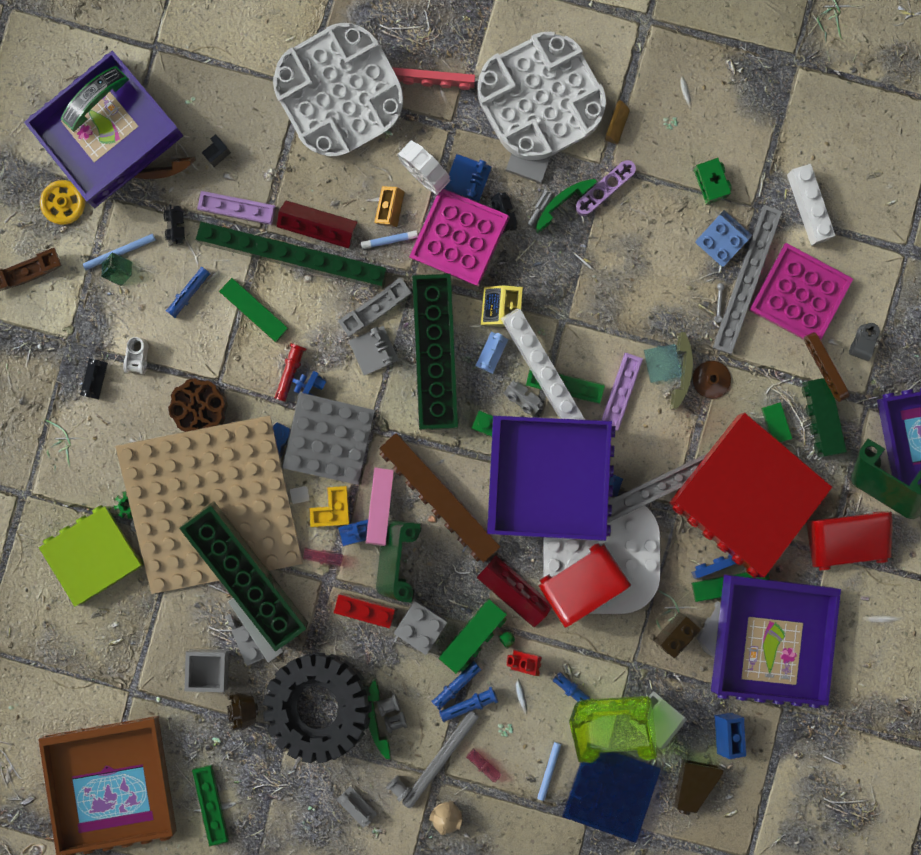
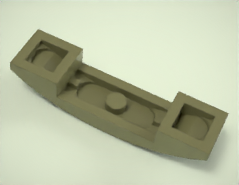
(683, 347)

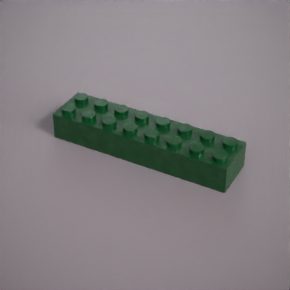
(435, 352)
(244, 576)

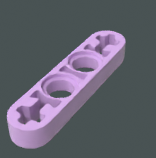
(605, 188)

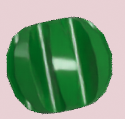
(123, 509)

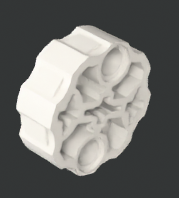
(423, 167)

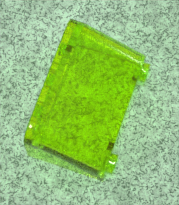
(613, 727)

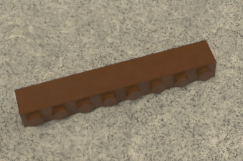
(439, 497)

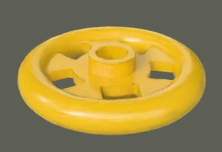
(61, 218)

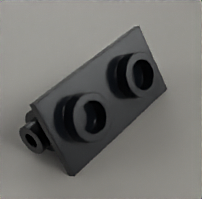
(502, 203)
(174, 217)
(94, 378)

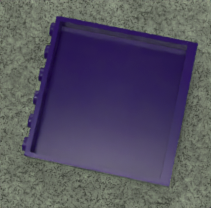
(550, 477)

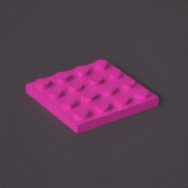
(459, 237)
(800, 293)

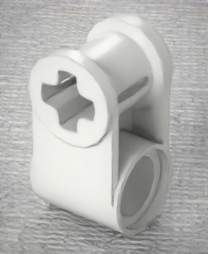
(136, 357)

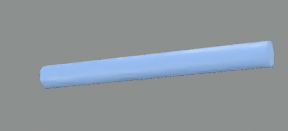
(120, 251)

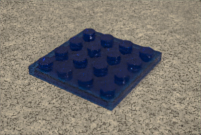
(612, 794)

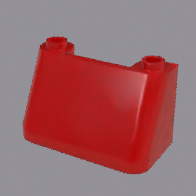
(850, 539)
(584, 585)

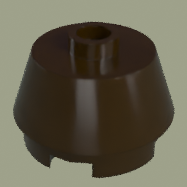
(242, 711)

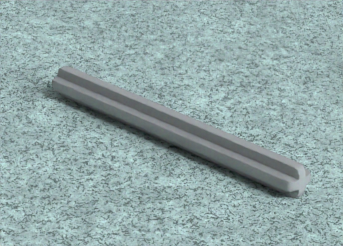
(440, 759)

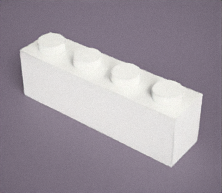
(810, 204)

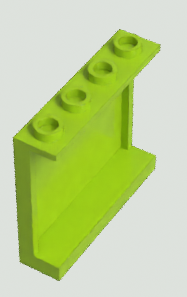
(90, 555)

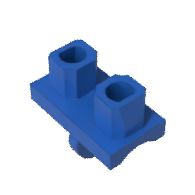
(314, 380)
(353, 533)

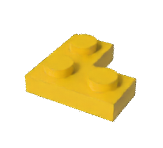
(336, 513)

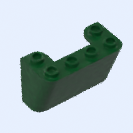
(883, 486)

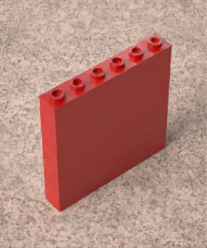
(750, 496)

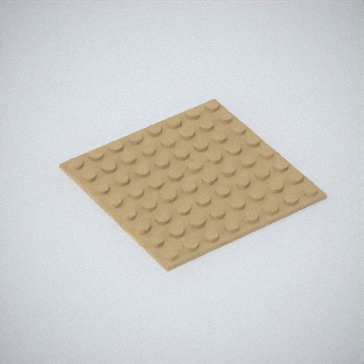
(185, 472)

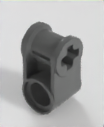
(864, 344)

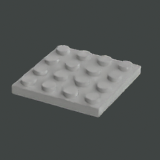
(328, 438)

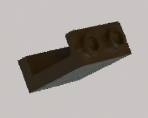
(677, 635)

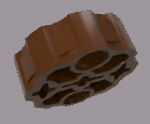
(179, 399)

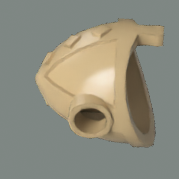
(446, 818)

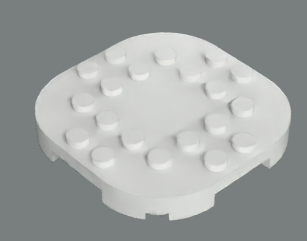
(338, 89)
(541, 96)
(634, 547)

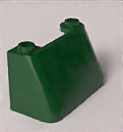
(388, 579)

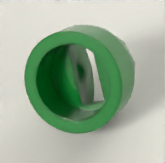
(507, 639)

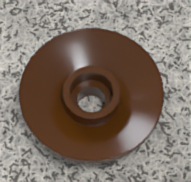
(702, 381)

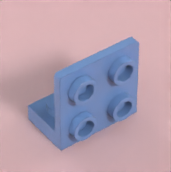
(723, 238)

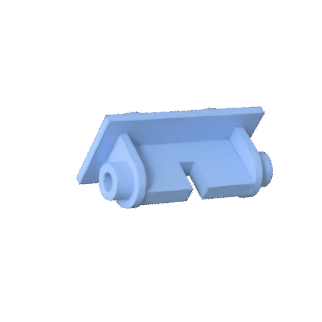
(492, 352)

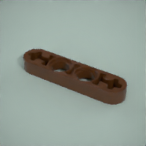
(826, 367)

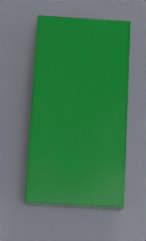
(776, 422)

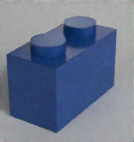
(730, 735)

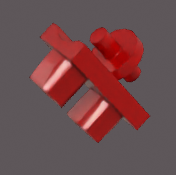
(524, 662)

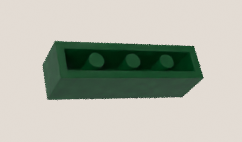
(824, 418)

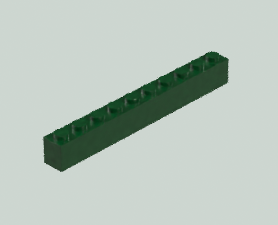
(291, 255)

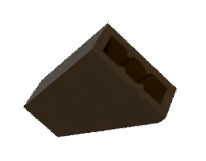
(695, 785)

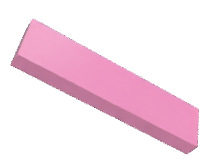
(379, 507)

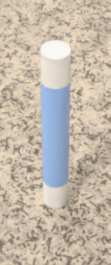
(389, 239)

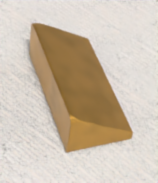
(617, 123)
(389, 206)

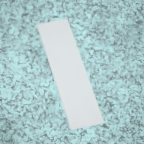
(265, 648)

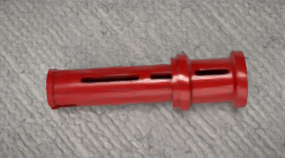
(292, 364)

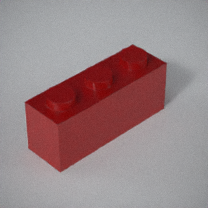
(364, 610)

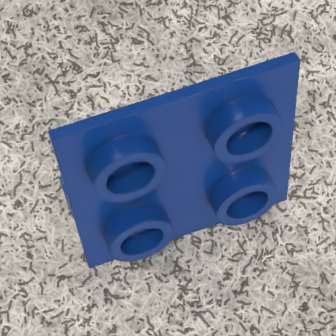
(468, 177)

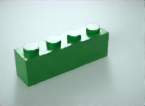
(471, 637)

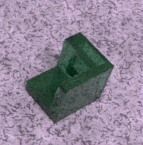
(116, 269)

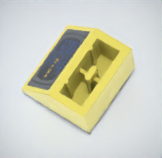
(499, 302)

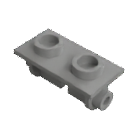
(529, 404)
(357, 806)

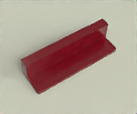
(316, 224)
(515, 591)

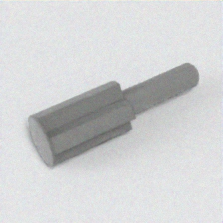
(540, 206)

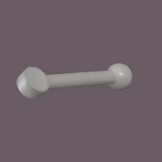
(718, 318)

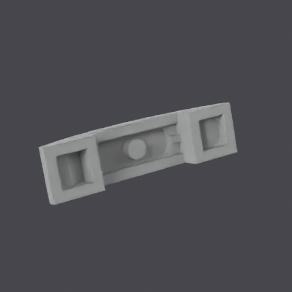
(375, 307)

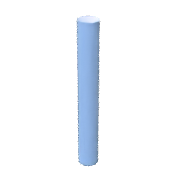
(549, 771)

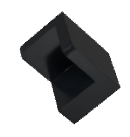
(216, 151)

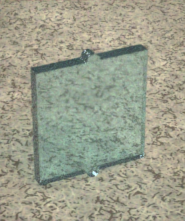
(662, 363)

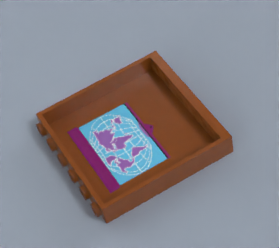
(107, 786)

